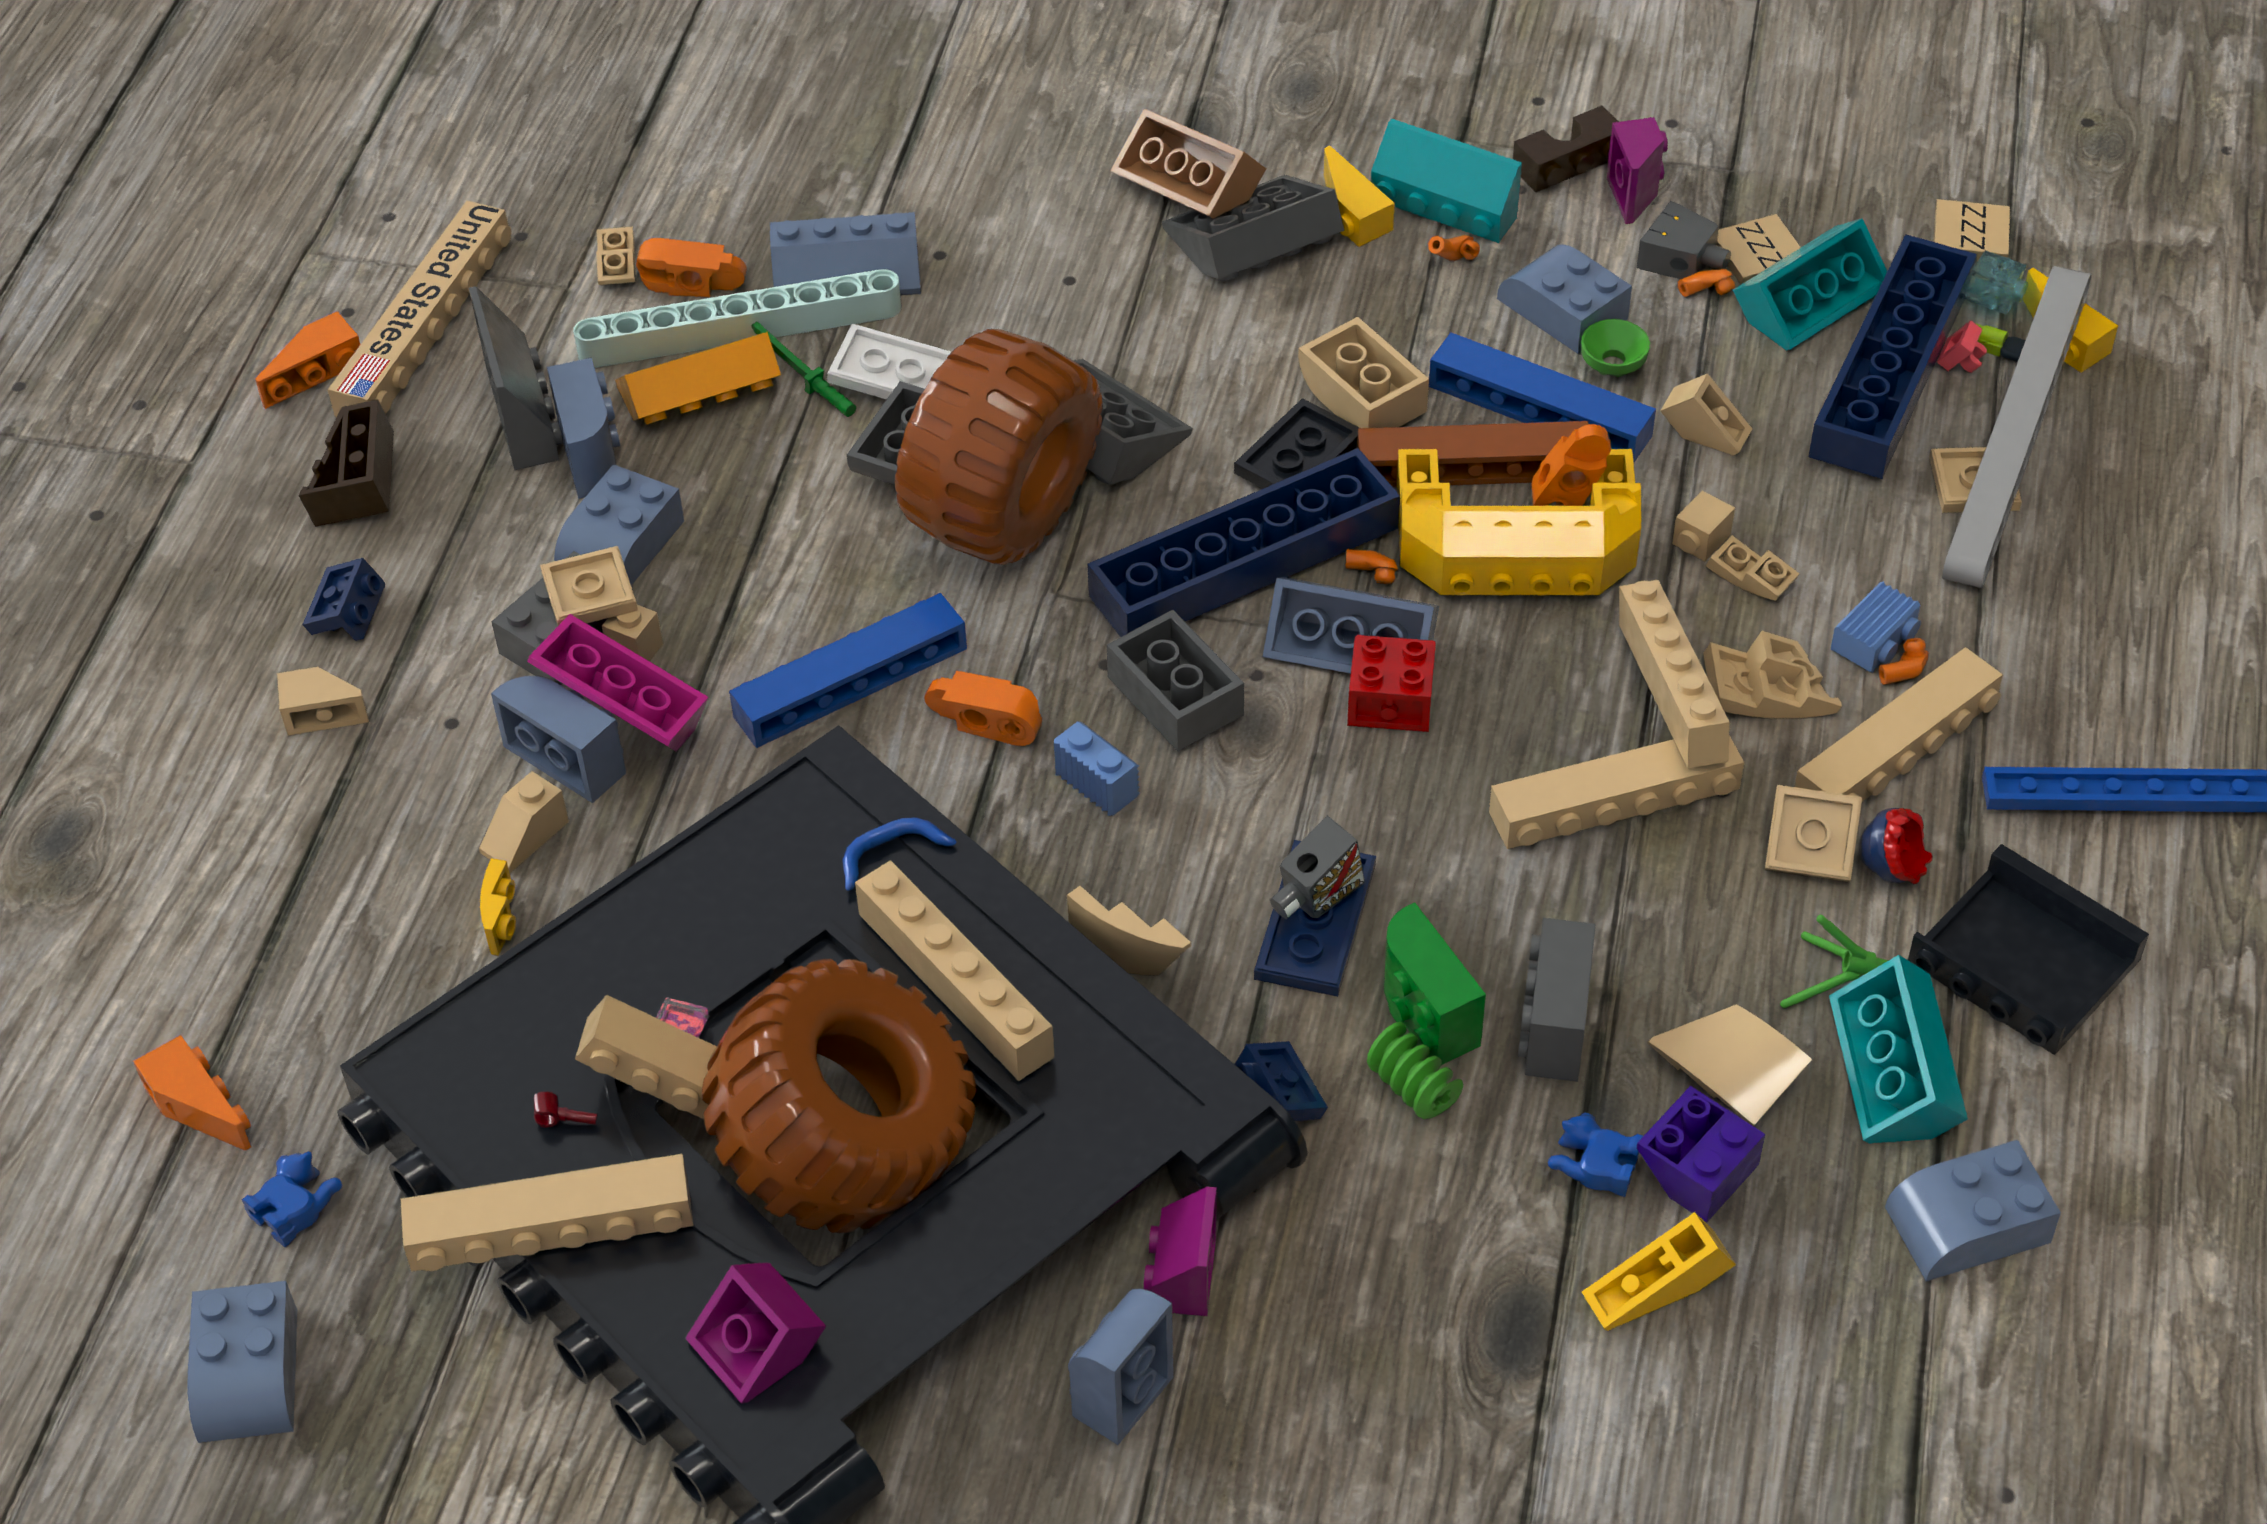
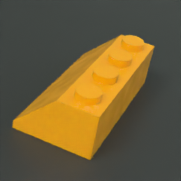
(699, 377)

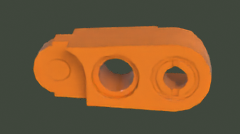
(688, 267)
(1572, 467)
(987, 707)

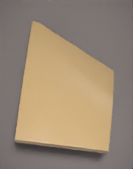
(1768, 680)
(1125, 935)
(1734, 1059)

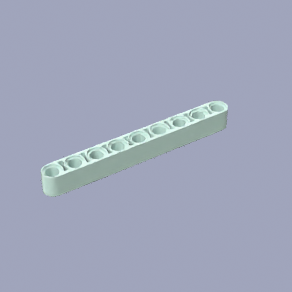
(729, 318)

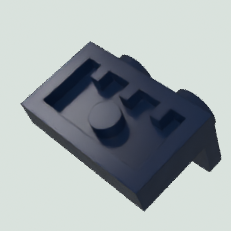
(345, 599)
(1283, 1077)

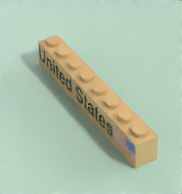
(422, 308)

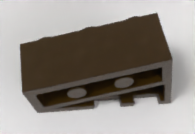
(355, 468)

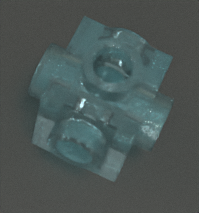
(1996, 282)

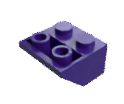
(1701, 1152)

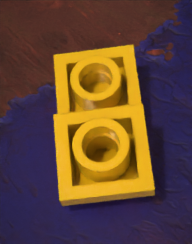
(495, 910)

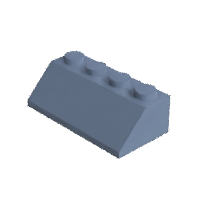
(845, 247)
(1320, 621)

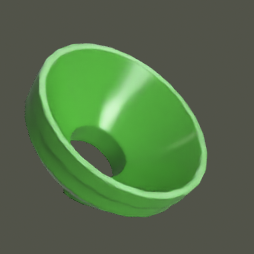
(1615, 339)

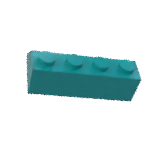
(1448, 180)
(1813, 285)
(1897, 1054)

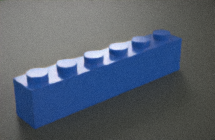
(1535, 392)
(848, 670)

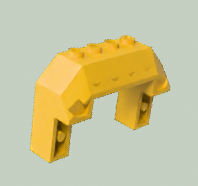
(1517, 546)

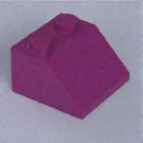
(1635, 164)
(1184, 1252)
(754, 1329)

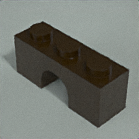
(1553, 161)

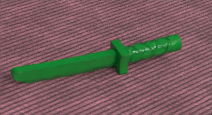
(813, 378)

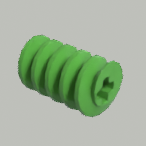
(1412, 1072)

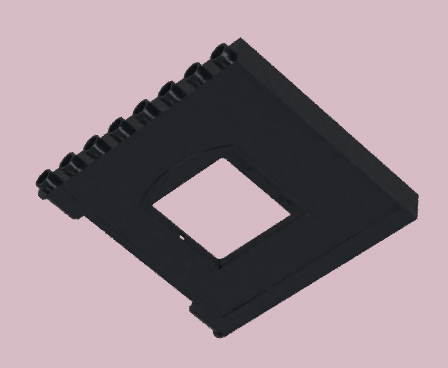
(713, 928)

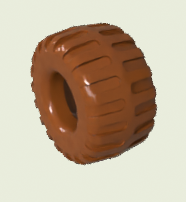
(998, 446)
(792, 1132)

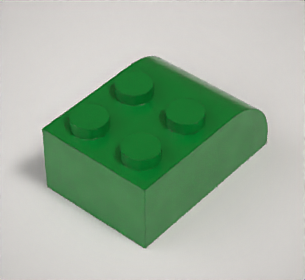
(1431, 987)

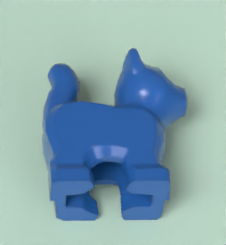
(1606, 1159)
(284, 1200)

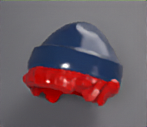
(1895, 846)

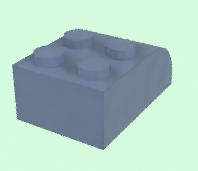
(1566, 294)
(584, 421)
(624, 513)
(560, 734)
(1973, 1210)
(242, 1361)
(1123, 1365)

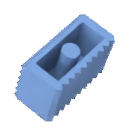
(1876, 627)
(1096, 768)

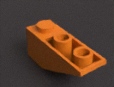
(308, 359)
(186, 1093)

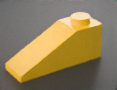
(1362, 206)
(2092, 336)
(1660, 1273)

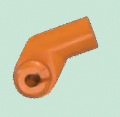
(1454, 248)
(1704, 279)
(1372, 560)
(1910, 664)

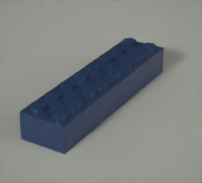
(1892, 357)
(1245, 544)

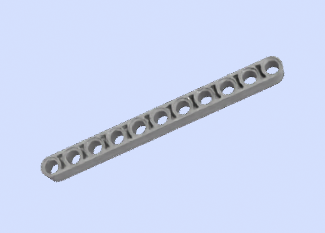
(2016, 428)

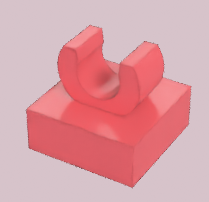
(1963, 349)

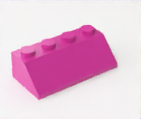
(620, 681)

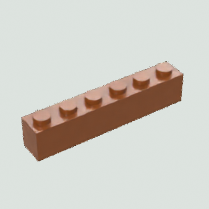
(1469, 451)

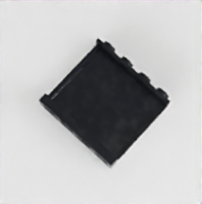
(2030, 950)

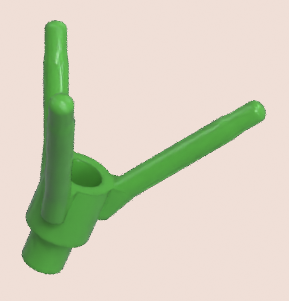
(1855, 961)

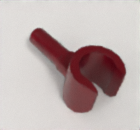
(548, 1113)

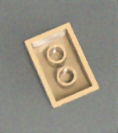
(1363, 377)

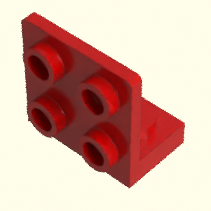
(1391, 683)

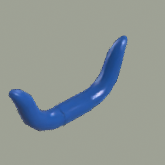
(884, 834)

